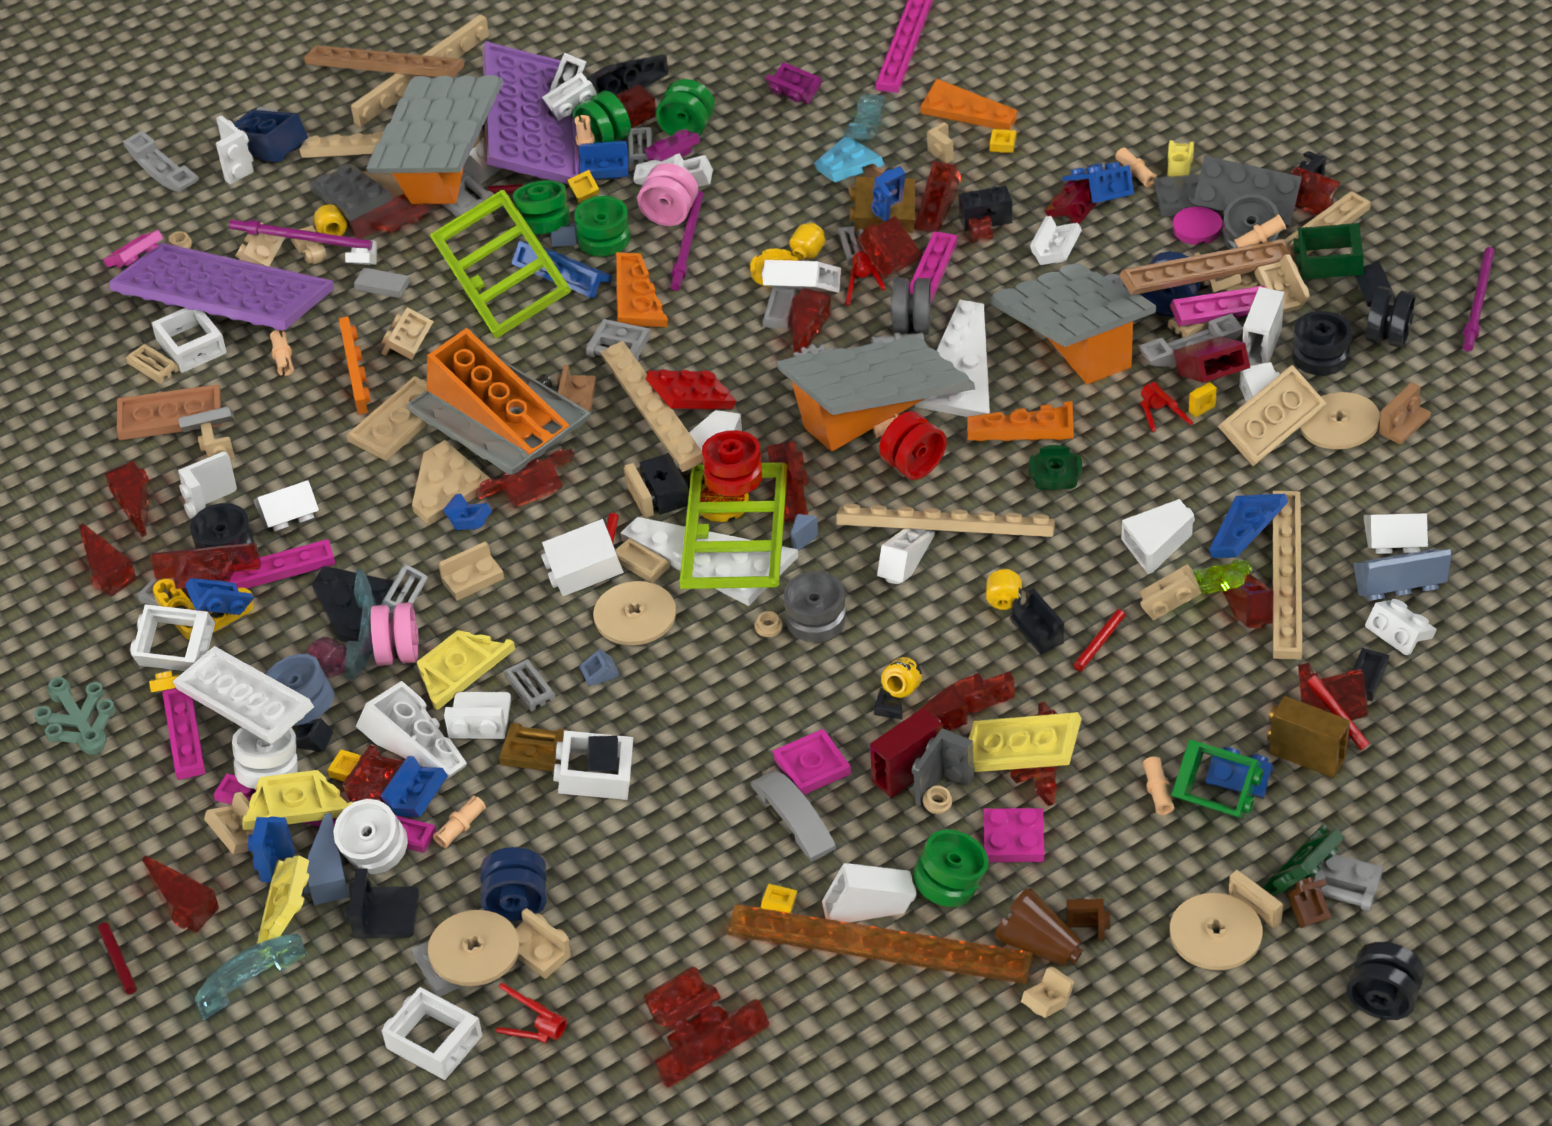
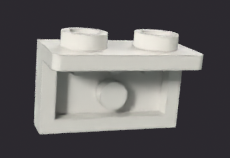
(568, 95)
(1054, 242)
(1399, 625)

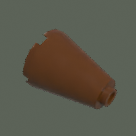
(1039, 930)

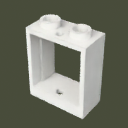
(186, 355)
(199, 641)
(592, 783)
(452, 1050)

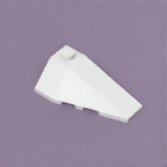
(404, 727)

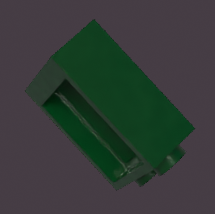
(1329, 238)

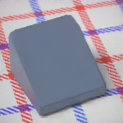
(565, 235)
(803, 531)
(599, 668)

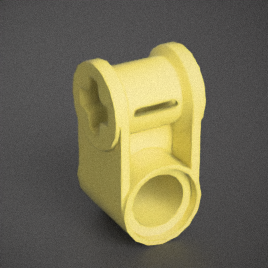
(1180, 158)

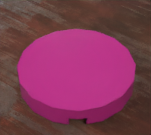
(1197, 225)

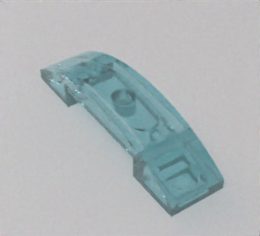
(867, 118)
(360, 651)
(281, 951)

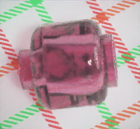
(329, 655)

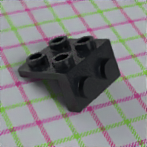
(381, 910)

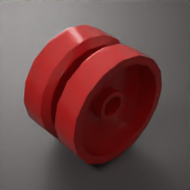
(912, 445)
(732, 463)

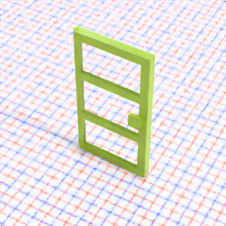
(474, 284)
(701, 531)

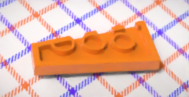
(965, 106)
(636, 294)
(357, 373)
(1024, 425)

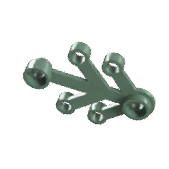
(89, 739)

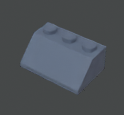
(1402, 573)

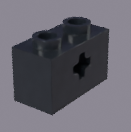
(980, 203)
(664, 483)

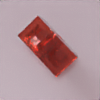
(638, 104)

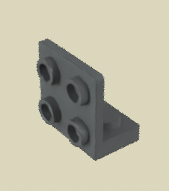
(944, 756)

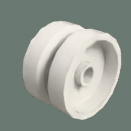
(259, 758)
(370, 836)

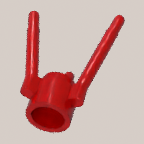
(862, 268)
(1156, 398)
(547, 1022)

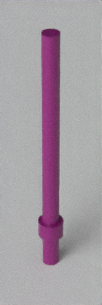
(255, 228)
(679, 268)
(1472, 328)

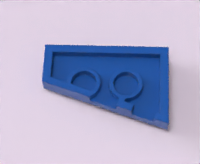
(1244, 522)

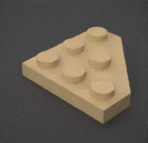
(441, 477)

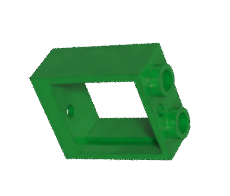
(1189, 769)

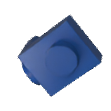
(464, 515)

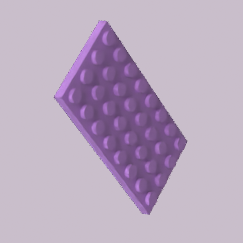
(520, 126)
(222, 286)

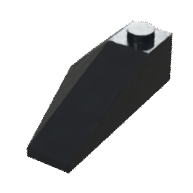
(625, 75)

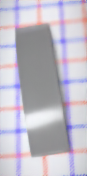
(157, 164)
(1161, 353)
(796, 812)

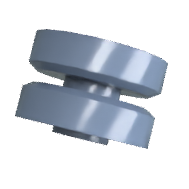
(306, 677)

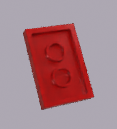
(690, 389)

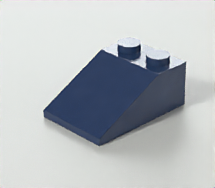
(272, 133)

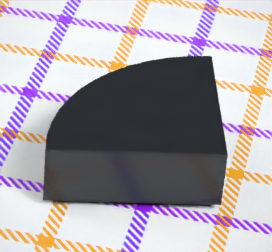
(887, 705)

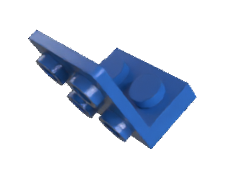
(1106, 182)

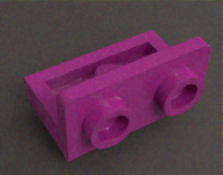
(794, 83)
(678, 143)

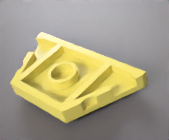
(459, 663)
(295, 797)
(283, 896)

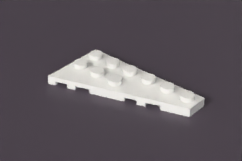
(966, 348)
(668, 542)

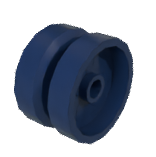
(1163, 297)
(512, 882)

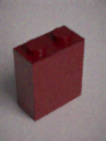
(1211, 359)
(899, 748)

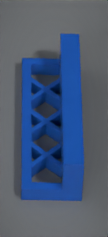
(577, 275)

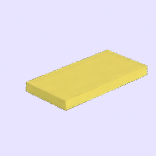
(1024, 741)

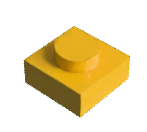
(1002, 141)
(583, 186)
(1202, 399)
(163, 681)
(343, 765)
(779, 898)

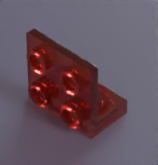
(889, 246)
(1346, 689)

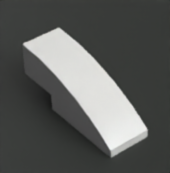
(697, 166)

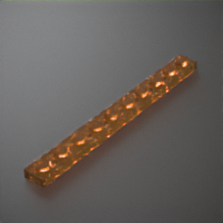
(880, 944)

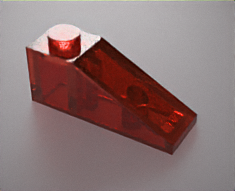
(938, 196)
(809, 314)
(130, 491)
(108, 566)
(1251, 602)
(184, 898)

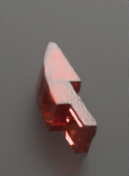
(970, 696)

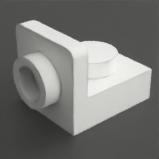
(362, 256)

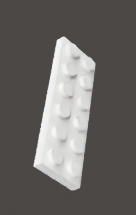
(243, 694)

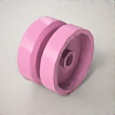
(667, 194)
(393, 635)

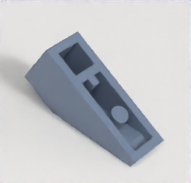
(325, 867)

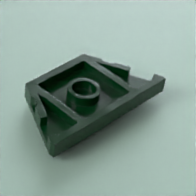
(1305, 860)

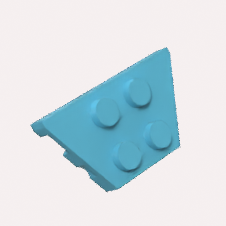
(846, 160)

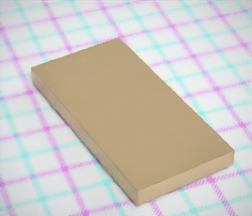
(1272, 415)
(391, 423)

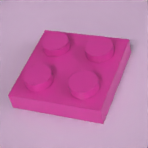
(129, 253)
(812, 762)
(1014, 834)

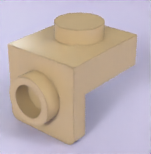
(939, 142)
(214, 446)
(1050, 994)

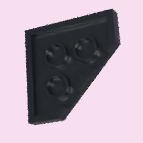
(336, 594)

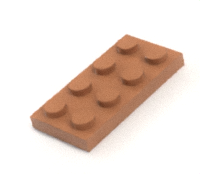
(160, 411)

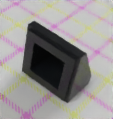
(313, 735)
(602, 753)

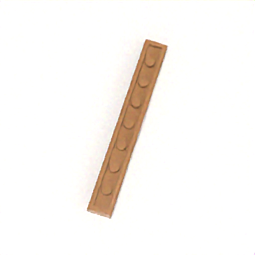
(383, 61)
(1203, 267)

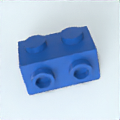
(605, 159)
(888, 192)
(217, 596)
(1233, 775)
(413, 788)
(268, 843)

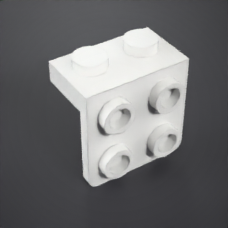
(233, 151)
(206, 482)
(478, 715)

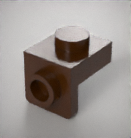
(1309, 902)
(1086, 914)

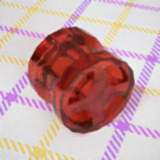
(980, 229)

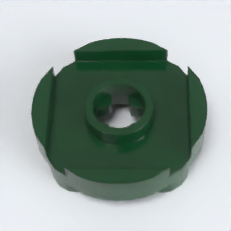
(1046, 477)

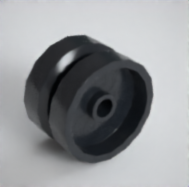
(1390, 316)
(1321, 343)
(221, 526)
(1385, 980)

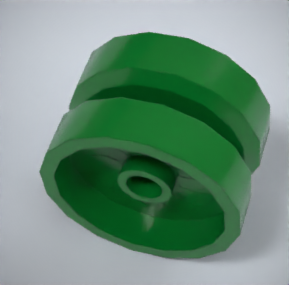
(685, 107)
(607, 117)
(543, 205)
(602, 226)
(950, 868)

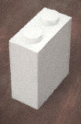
(1263, 325)
(581, 558)

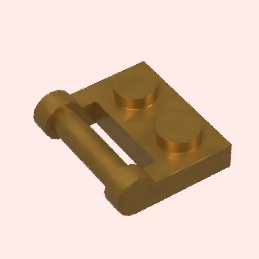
(531, 747)

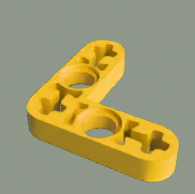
(180, 599)

